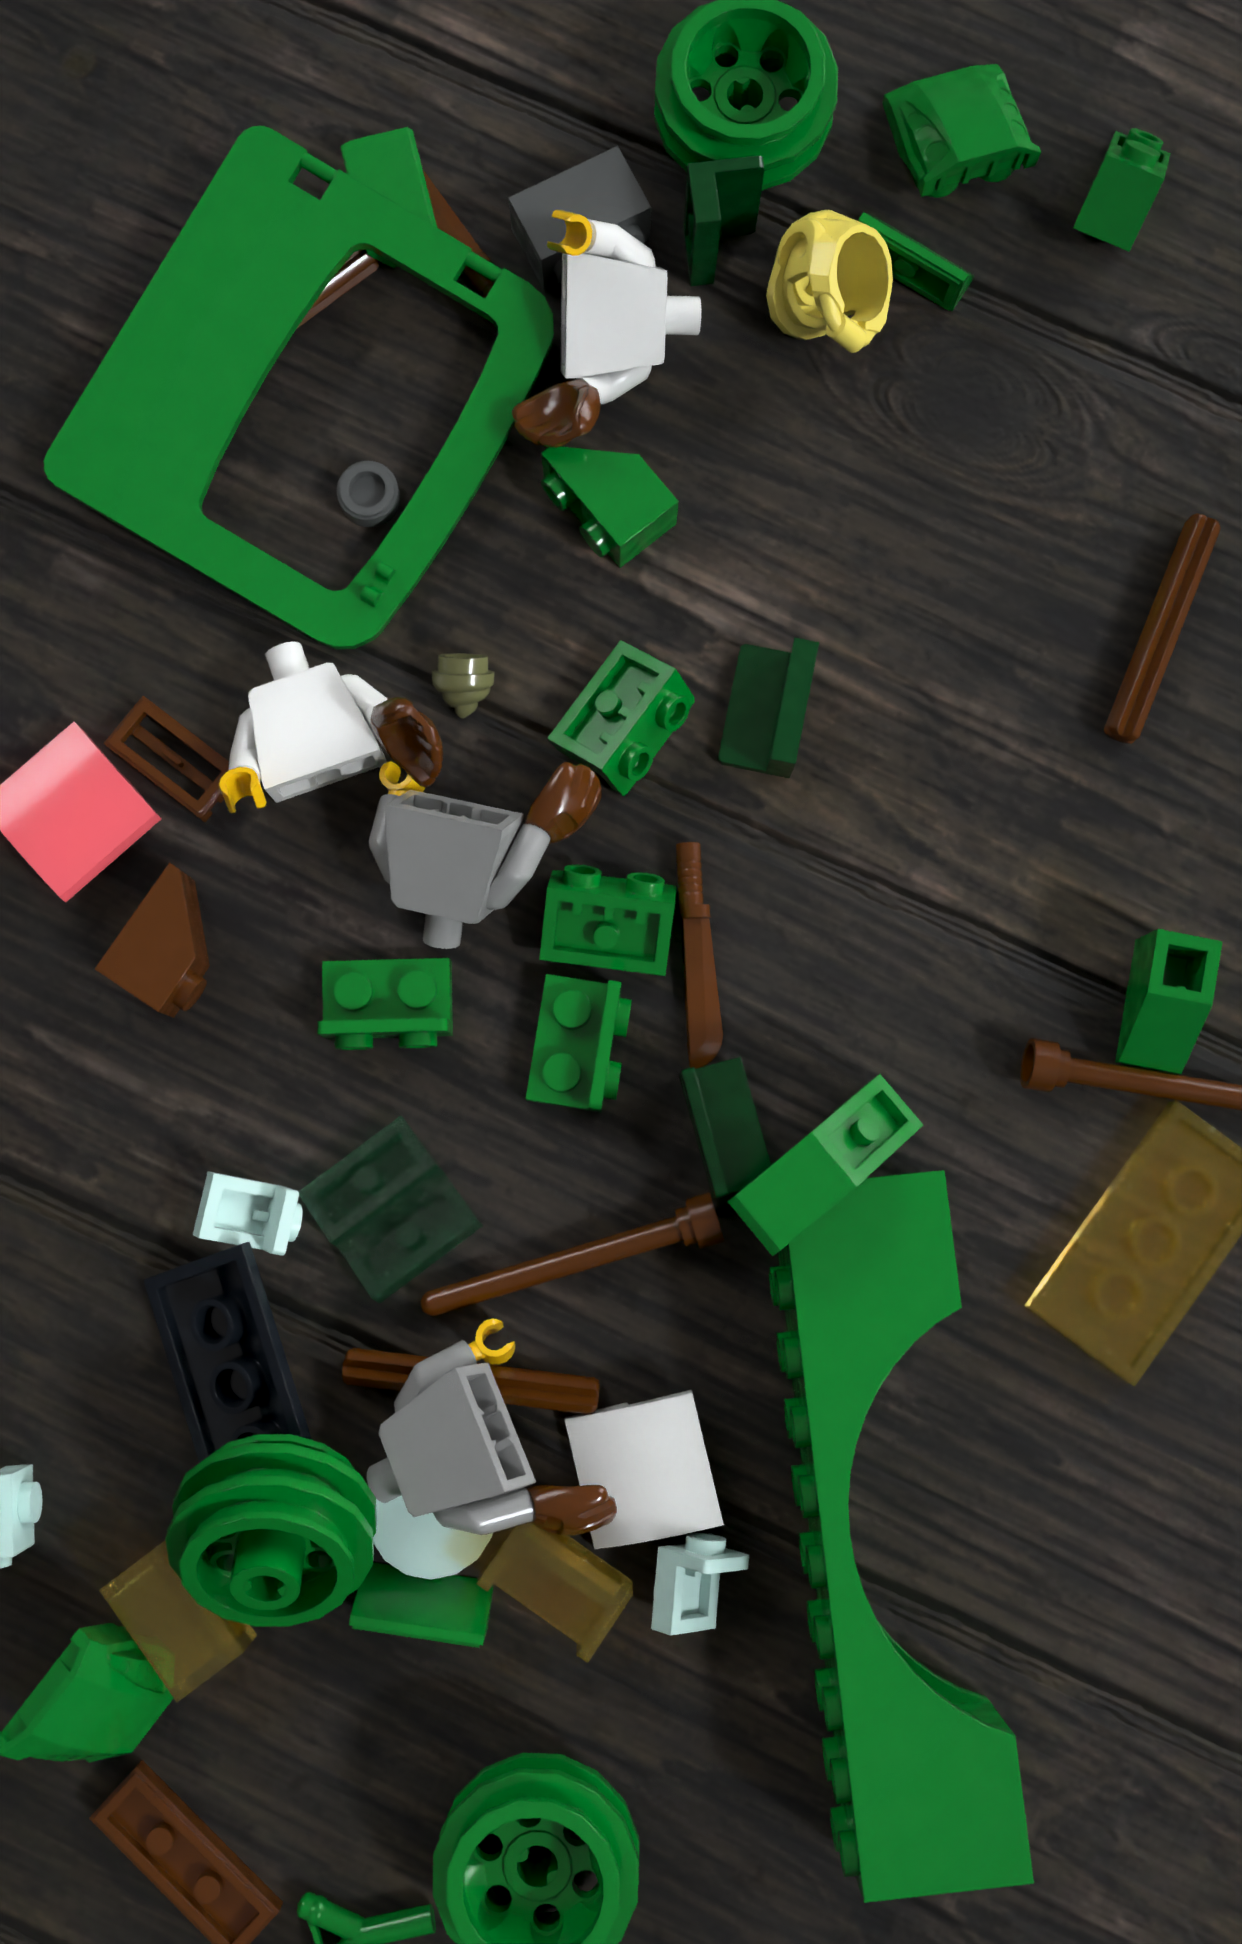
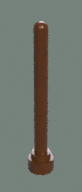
(1049, 1067)
(692, 1224)

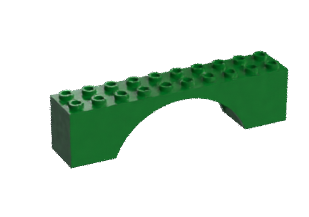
(912, 1758)

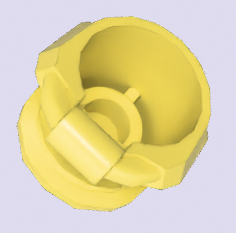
(827, 272)

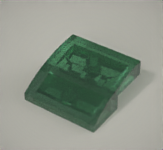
(389, 1209)

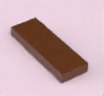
(186, 1859)

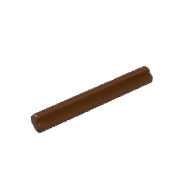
(1162, 628)
(516, 1385)

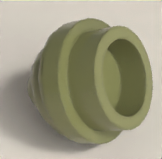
(463, 681)

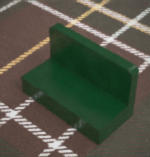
(719, 203)
(768, 708)
(725, 1125)

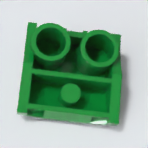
(959, 129)
(90, 1702)

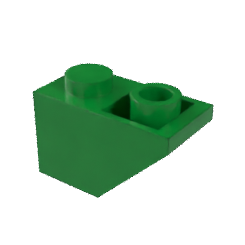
(1124, 188)
(612, 496)
(1167, 999)

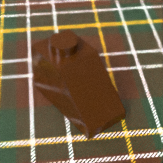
(162, 947)

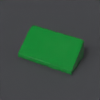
(392, 168)
(921, 267)
(415, 1607)

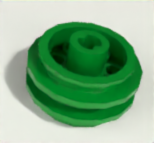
(747, 61)
(272, 1530)
(529, 1804)

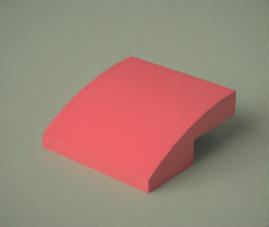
(71, 812)

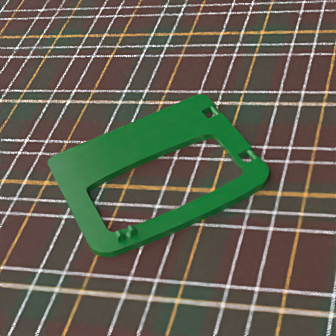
(209, 334)

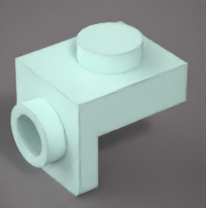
(248, 1210)
(18, 1510)
(689, 1583)

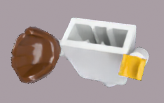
(610, 328)
(320, 730)

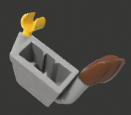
(465, 856)
(461, 1457)

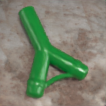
(364, 1930)

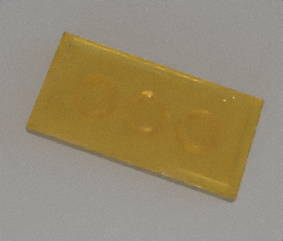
(1147, 1245)

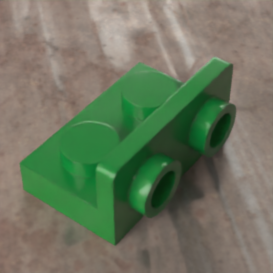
(624, 716)
(608, 920)
(386, 1001)
(576, 1042)

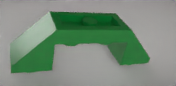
(825, 1165)

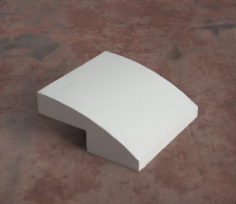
(651, 1465)

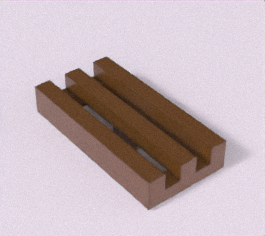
(130, 726)

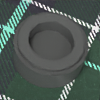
(368, 494)

